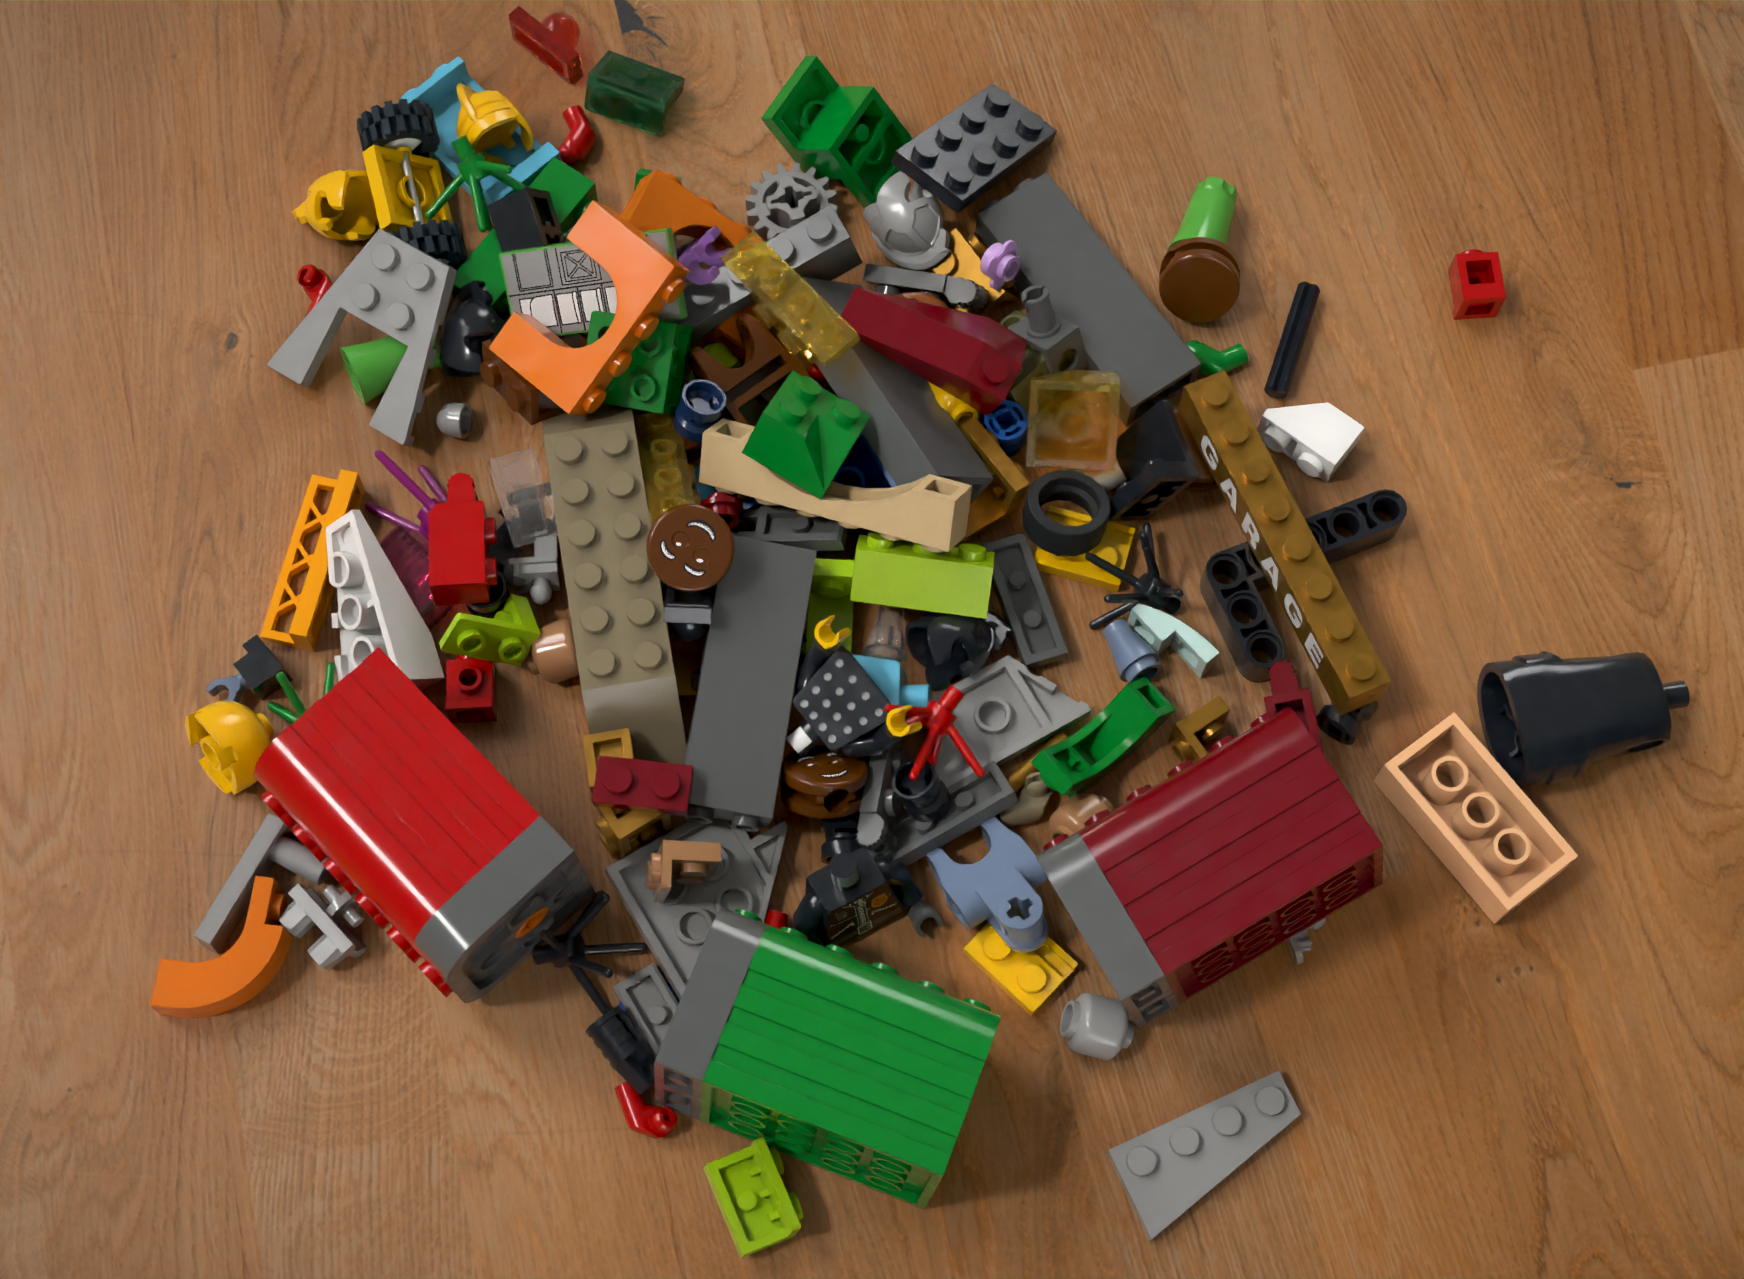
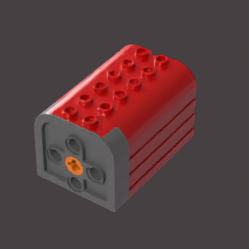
(421, 829)

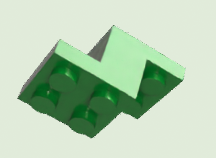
(837, 129)

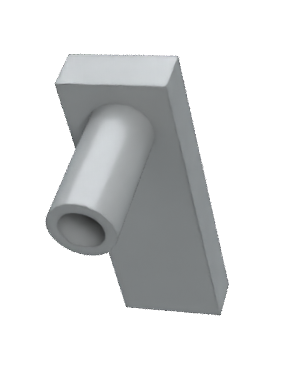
(268, 847)

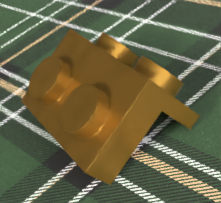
(965, 263)

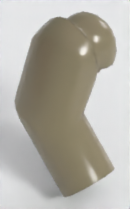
(1031, 804)

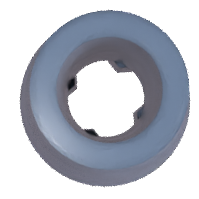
(1131, 653)

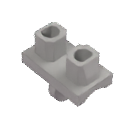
(311, 909)

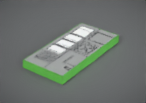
(566, 285)

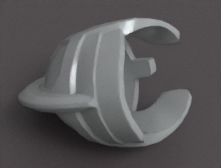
(908, 227)

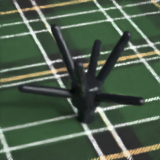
(1148, 589)
(570, 950)

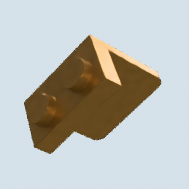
(1004, 492)

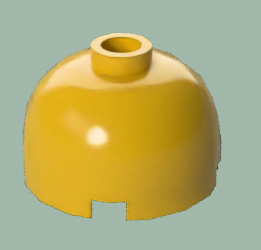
(231, 742)

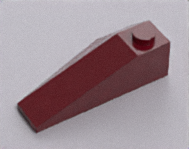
(945, 346)

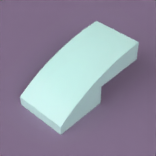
(1163, 630)

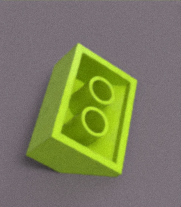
(914, 578)

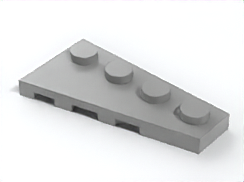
(1192, 1154)

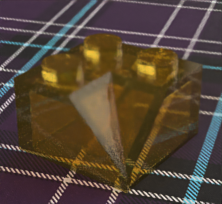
(1073, 420)

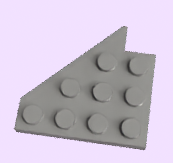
(682, 922)

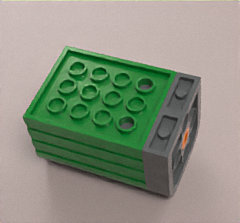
(824, 1056)

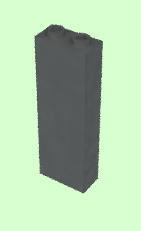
(1092, 291)
(906, 422)
(748, 683)

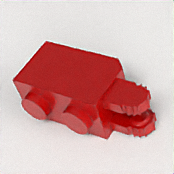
(460, 546)

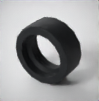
(1071, 487)

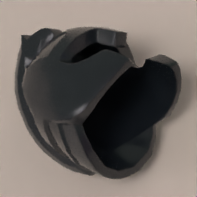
(467, 326)
(954, 644)

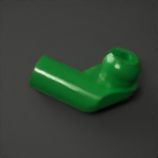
(1214, 361)

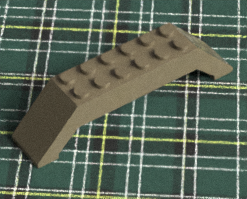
(610, 583)

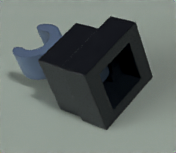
(255, 670)

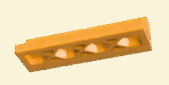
(317, 591)

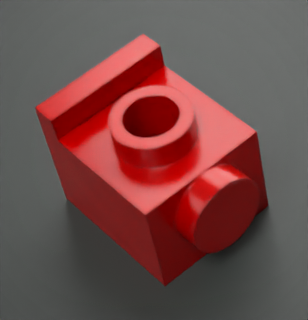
(1476, 284)
(471, 702)

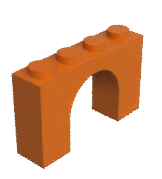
(664, 203)
(644, 284)

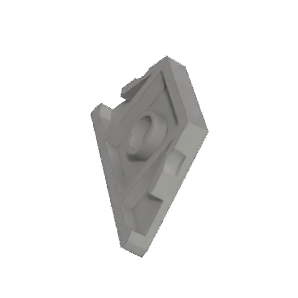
(1004, 716)

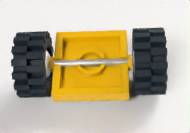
(406, 181)

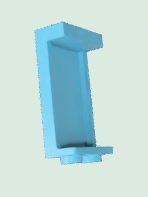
(442, 97)

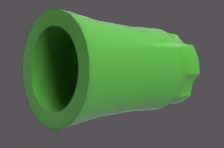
(1209, 212)
(374, 365)

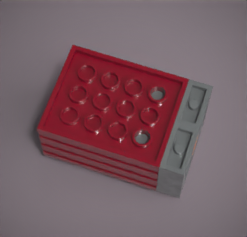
(1214, 864)

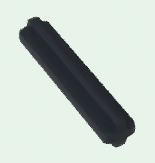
(1292, 340)

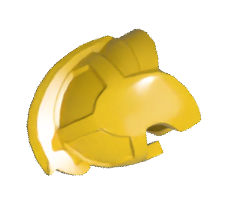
(490, 120)
(340, 206)

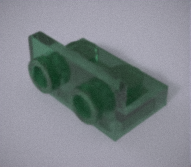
(632, 92)

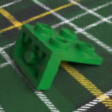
(656, 370)

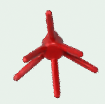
(939, 720)

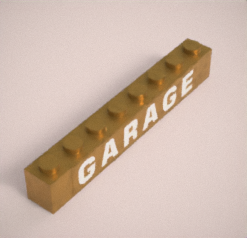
(1283, 544)

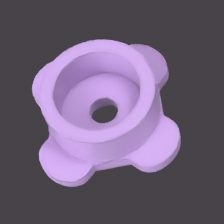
(1000, 263)

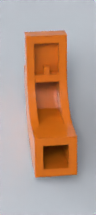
(238, 974)

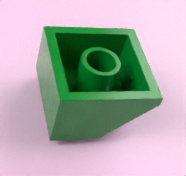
(806, 434)

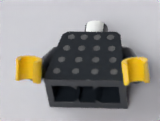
(843, 702)

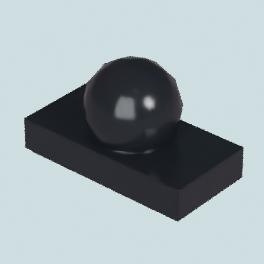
(688, 612)

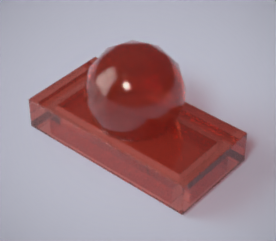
(550, 41)

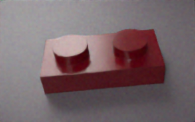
(643, 785)

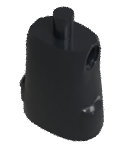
(1561, 715)

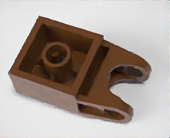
(757, 381)

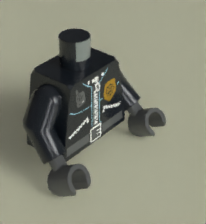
(857, 896)

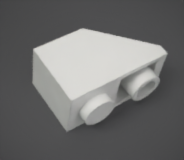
(1311, 435)

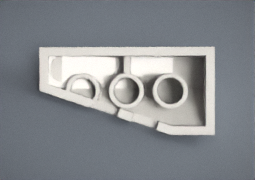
(375, 606)

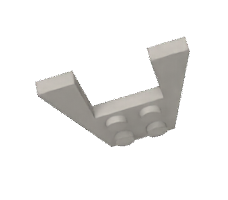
(395, 292)

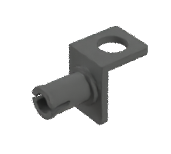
(1049, 331)

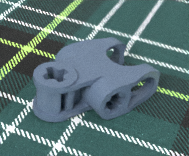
(996, 888)

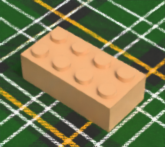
(1474, 817)

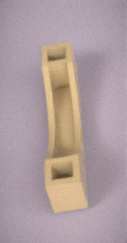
(924, 511)

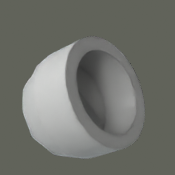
(455, 420)

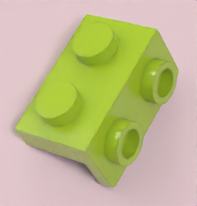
(754, 1197)

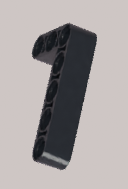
(1250, 579)

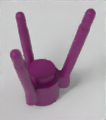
(407, 482)

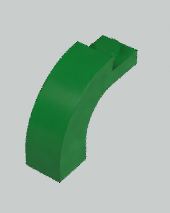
(1105, 740)

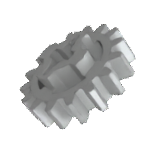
(794, 189)

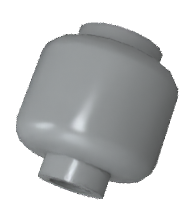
(1096, 1026)

